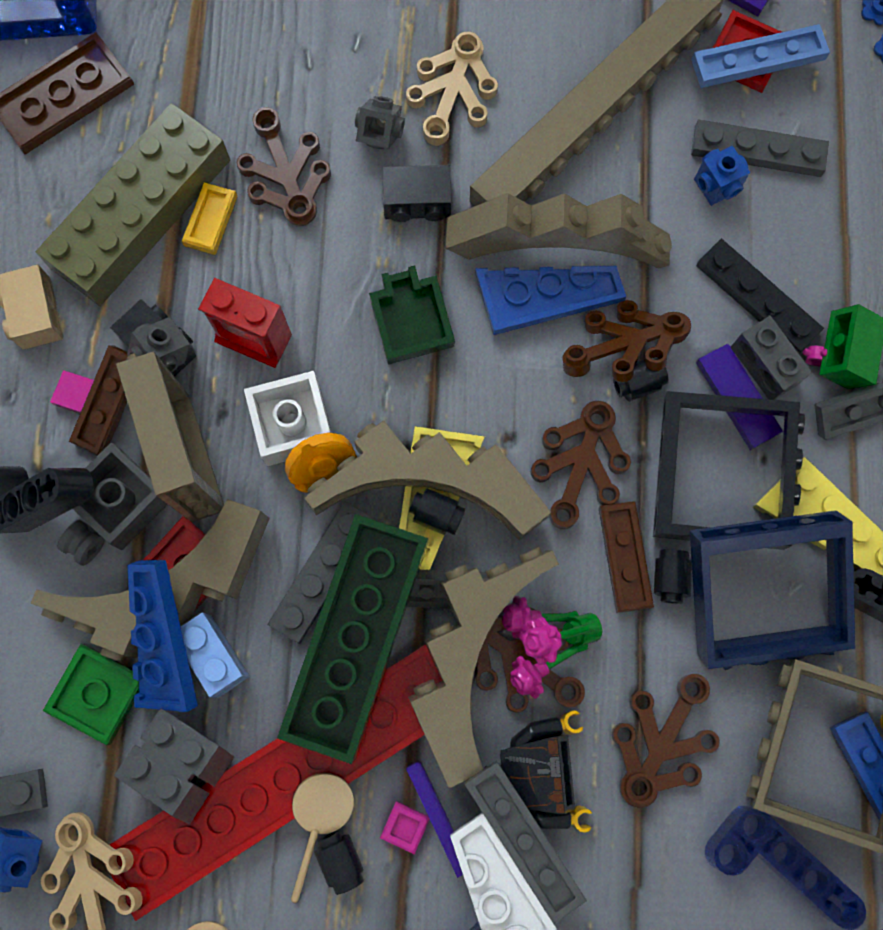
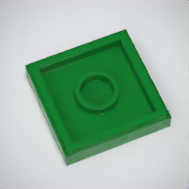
(94, 694)

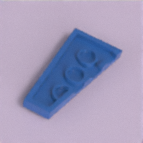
(536, 296)
(162, 656)

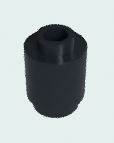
(643, 382)
(436, 512)
(673, 576)
(339, 862)

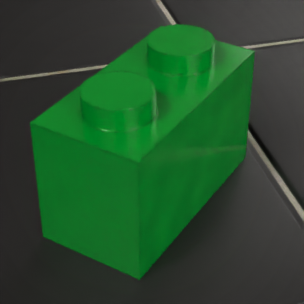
(853, 347)

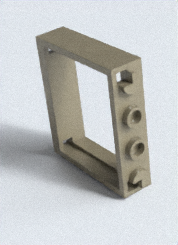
(170, 437)
(770, 748)

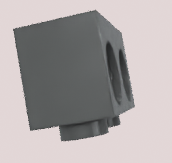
(770, 358)

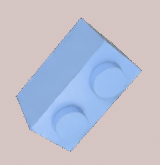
(212, 656)

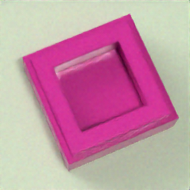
(71, 391)
(405, 827)

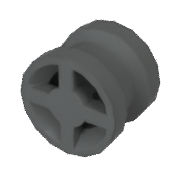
(80, 542)

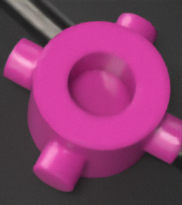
(814, 355)

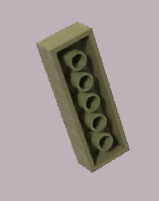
(134, 204)

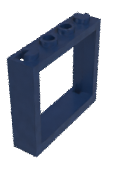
(776, 532)

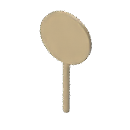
(321, 807)

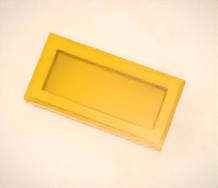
(209, 218)

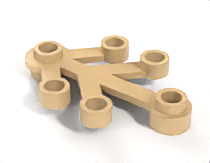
(453, 83)
(87, 880)

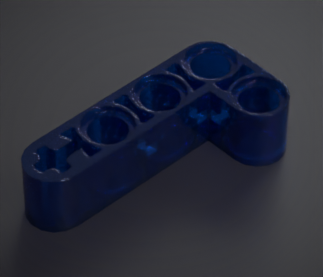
(46, 18)
(791, 869)

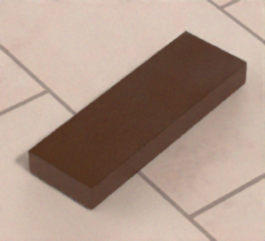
(102, 406)
(626, 557)

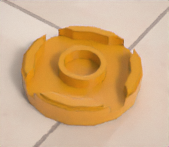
(317, 459)

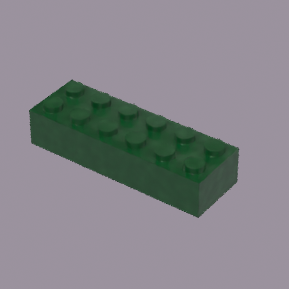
(353, 639)

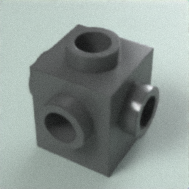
(372, 130)
(163, 339)

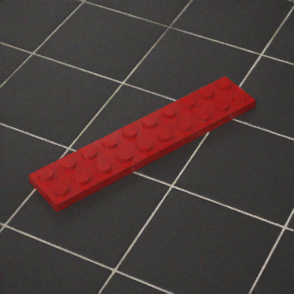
(259, 792)

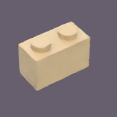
(29, 307)

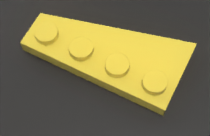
(464, 446)
(822, 495)

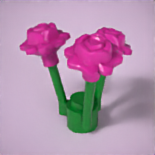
(544, 641)

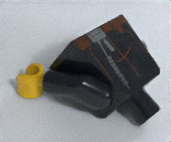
(542, 772)

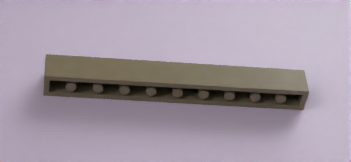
(596, 100)

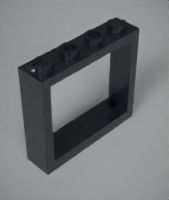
(791, 455)

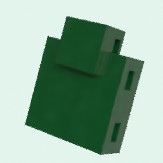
(411, 316)

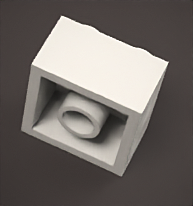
(286, 414)

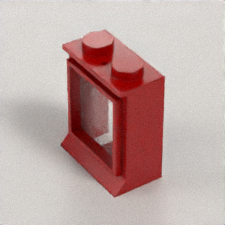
(246, 322)

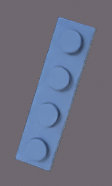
(760, 56)

